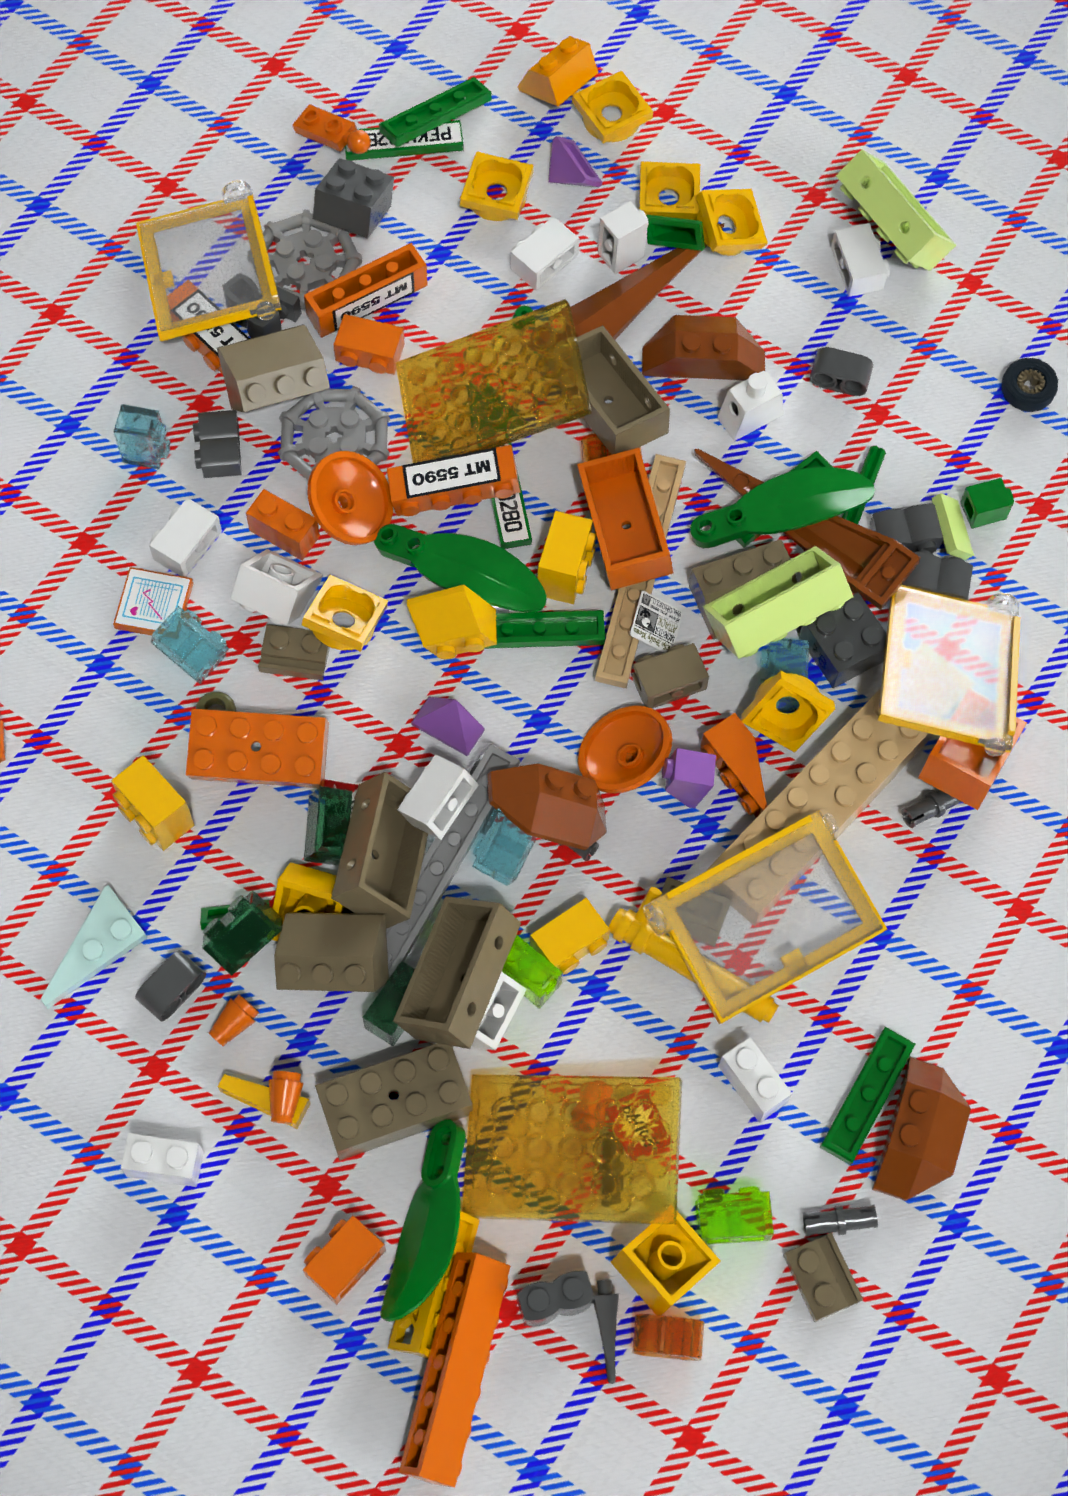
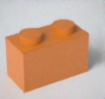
(369, 344)
(282, 524)
(343, 1259)

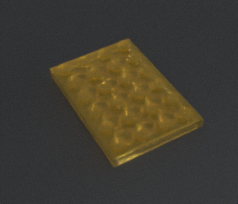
(494, 385)
(573, 1148)

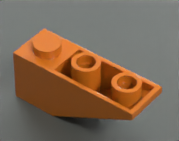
(737, 761)

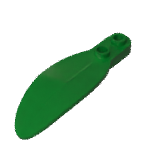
(785, 505)
(468, 561)
(429, 1227)

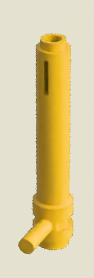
(637, 932)

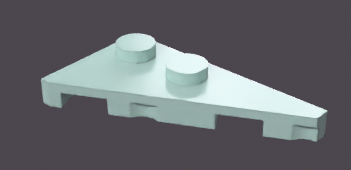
(102, 940)

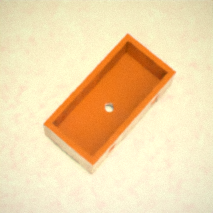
(622, 495)
(290, 750)

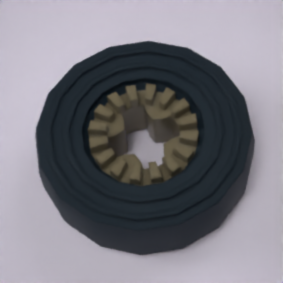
(1039, 374)

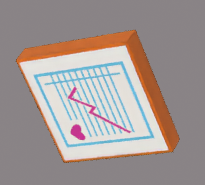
(150, 599)

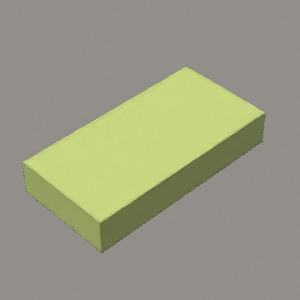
(952, 527)

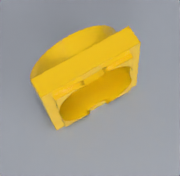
(616, 92)
(492, 170)
(679, 177)
(741, 209)
(344, 597)
(787, 728)

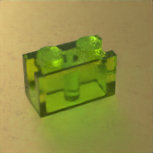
(532, 972)
(734, 1216)

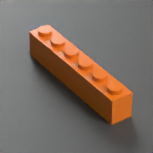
(455, 1369)

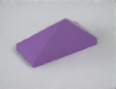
(570, 165)
(449, 723)

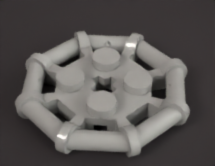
(308, 244)
(330, 420)

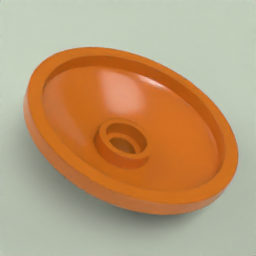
(359, 489)
(625, 749)

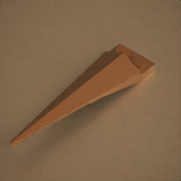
(625, 299)
(869, 560)

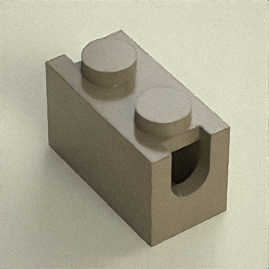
(670, 675)

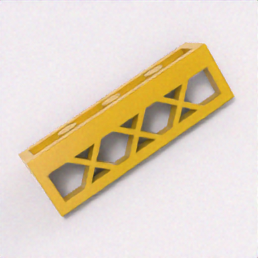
(427, 1314)

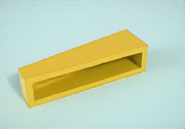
(258, 1097)

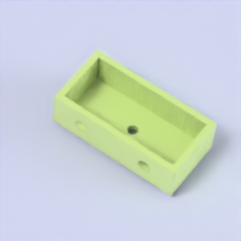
(895, 211)
(778, 605)

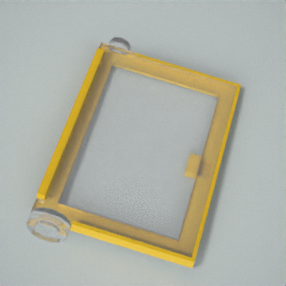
(208, 265)
(952, 667)
(767, 916)

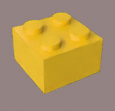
(566, 557)
(152, 803)

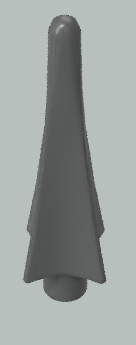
(606, 1311)

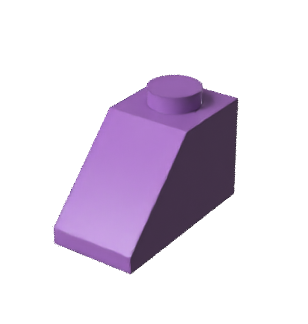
(689, 775)

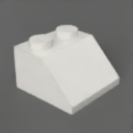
(275, 587)

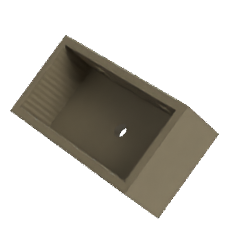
(636, 408)
(390, 878)
(457, 972)
(365, 1116)

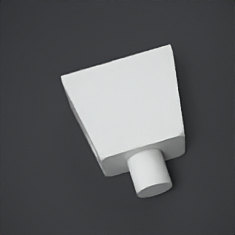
(755, 402)

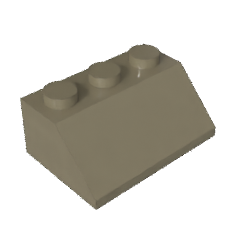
(272, 368)
(726, 574)
(332, 952)

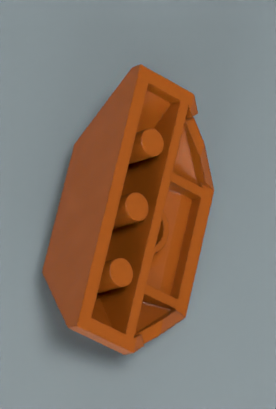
(703, 349)
(549, 804)
(922, 1133)

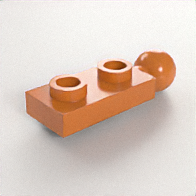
(331, 130)

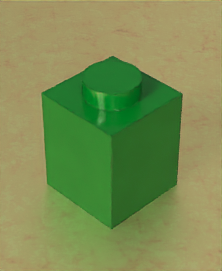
(987, 503)

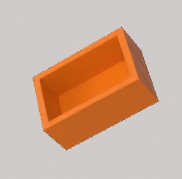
(965, 768)

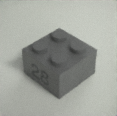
(353, 197)
(845, 641)

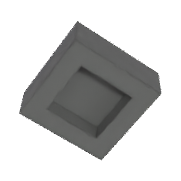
(290, 305)

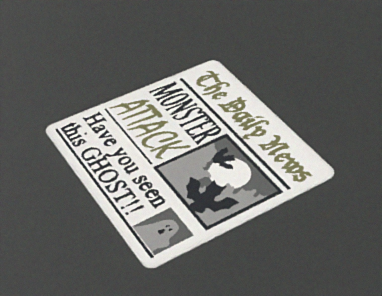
(656, 622)

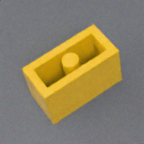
(571, 936)

